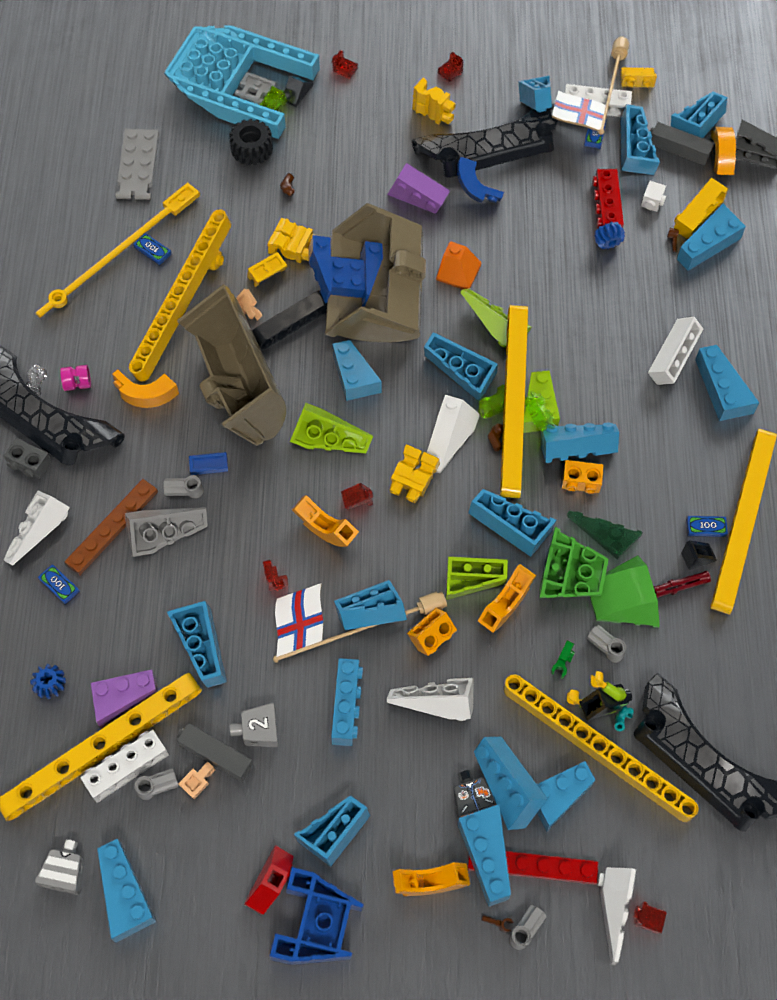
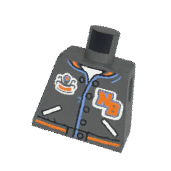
(472, 795)

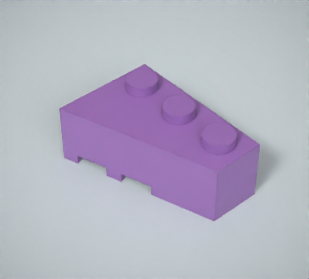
(418, 190)
(120, 694)

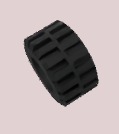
(251, 152)

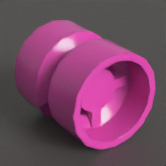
(69, 381)

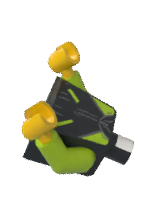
(601, 701)

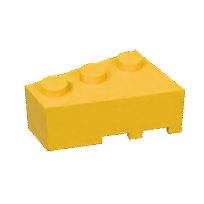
(700, 208)

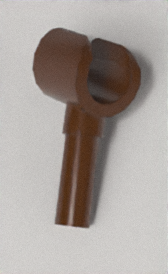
(673, 233)
(497, 922)

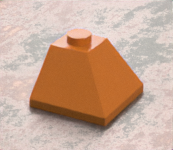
(458, 266)

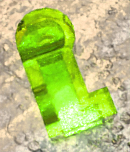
(273, 100)
(492, 405)

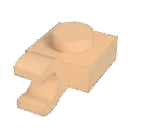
(247, 304)
(195, 781)

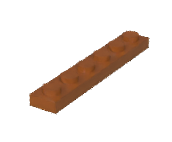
(110, 527)

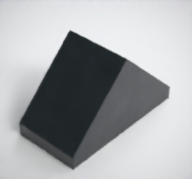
(296, 89)
(697, 554)

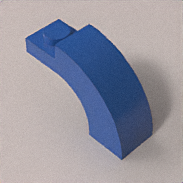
(472, 185)

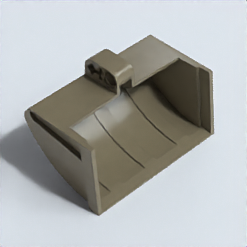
(396, 296)
(236, 368)

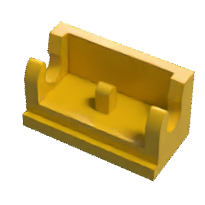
(266, 268)

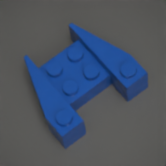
(344, 275)
(321, 924)

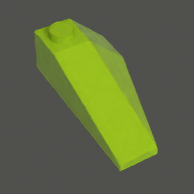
(490, 315)
(326, 431)

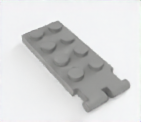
(137, 163)

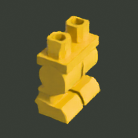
(433, 103)
(291, 240)
(413, 479)

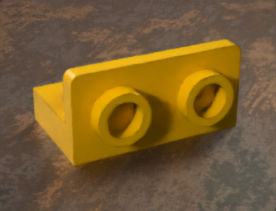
(638, 77)

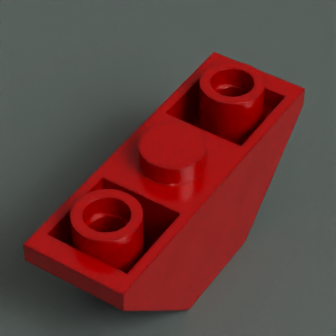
(270, 880)

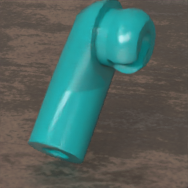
(619, 720)

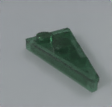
(610, 536)

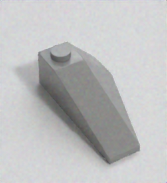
(157, 528)

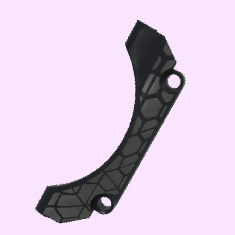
(492, 146)
(46, 425)
(679, 744)

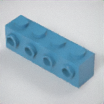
(345, 702)

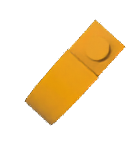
(724, 150)
(146, 395)
(324, 526)
(507, 601)
(432, 880)

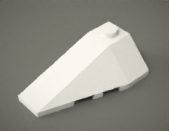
(453, 427)
(43, 516)
(446, 700)
(614, 894)

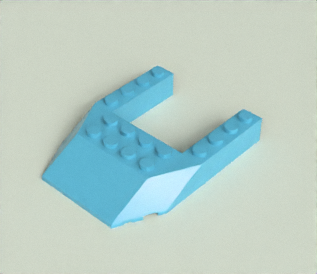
(216, 61)

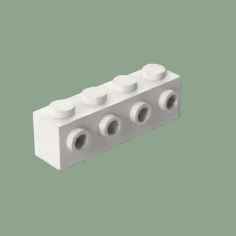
(617, 102)
(675, 350)
(124, 765)

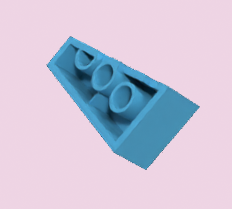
(637, 149)
(511, 521)
(199, 637)
(509, 783)
(486, 848)
(124, 898)

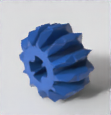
(609, 235)
(43, 677)

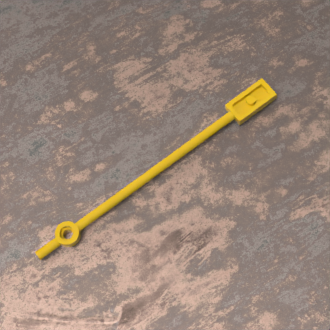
(173, 204)

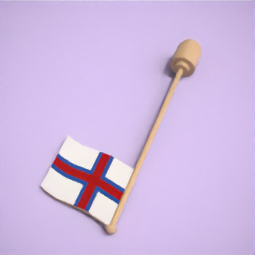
(586, 111)
(301, 620)

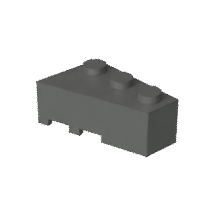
(756, 145)

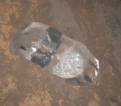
(36, 376)

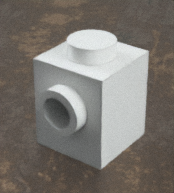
(654, 196)

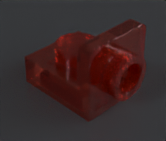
(343, 66)
(452, 67)
(356, 496)
(273, 580)
(649, 917)

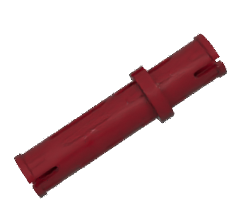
(701, 578)

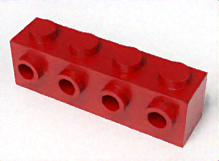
(608, 197)

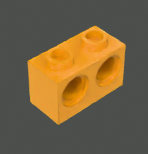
(582, 472)
(429, 629)

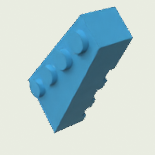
(711, 237)
(462, 365)
(724, 385)
(579, 440)

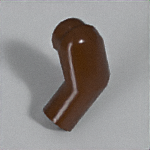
(286, 186)
(494, 436)

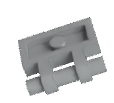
(254, 84)

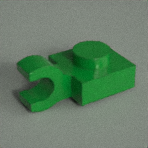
(565, 656)

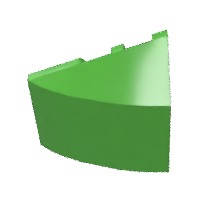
(571, 569)
(627, 595)

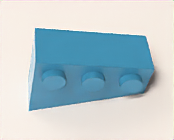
(536, 93)
(701, 116)
(354, 372)
(371, 607)
(563, 792)
(334, 830)

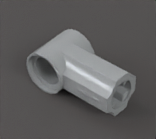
(182, 487)
(606, 642)
(159, 783)
(527, 926)

